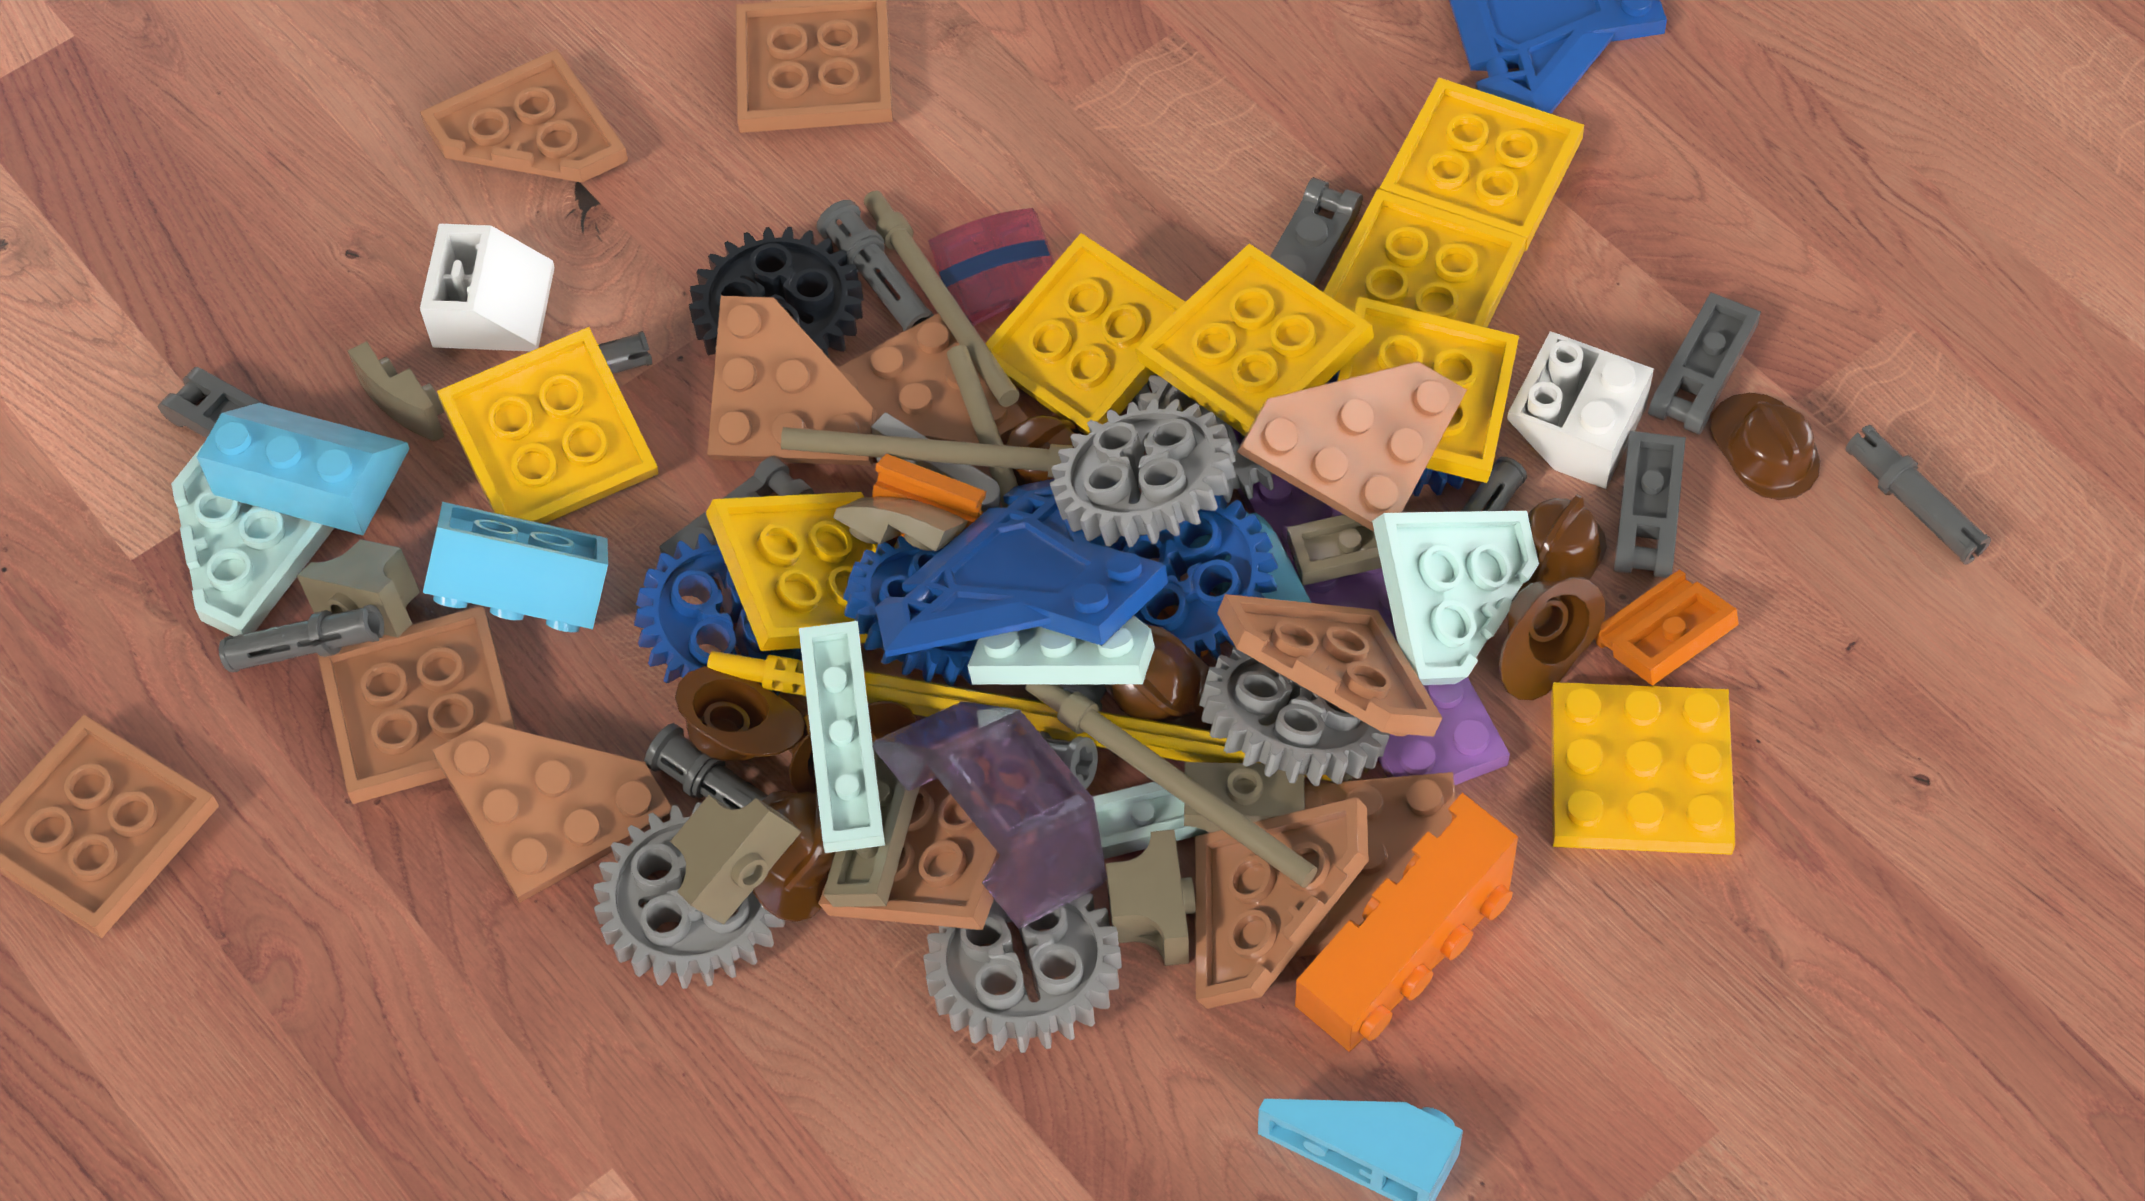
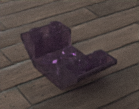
(1014, 795)

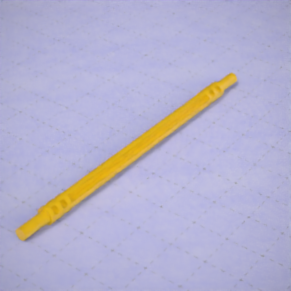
(927, 698)

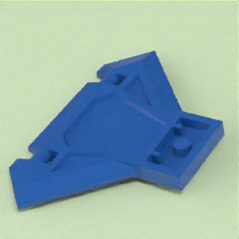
(1546, 42)
(1016, 574)

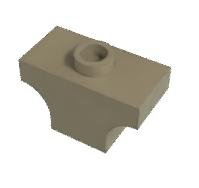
(363, 577)
(1245, 791)
(729, 853)
(1152, 899)

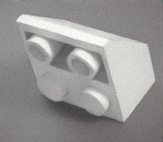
(485, 290)
(1581, 407)

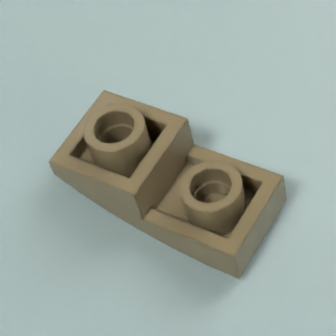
(398, 394)
(885, 518)

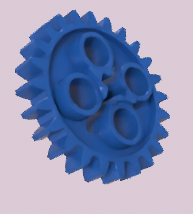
(1248, 569)
(881, 576)
(681, 627)

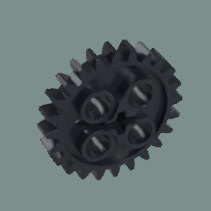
(803, 277)

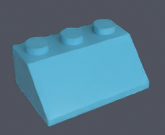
(300, 465)
(516, 567)

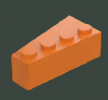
(1410, 926)

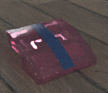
(992, 261)

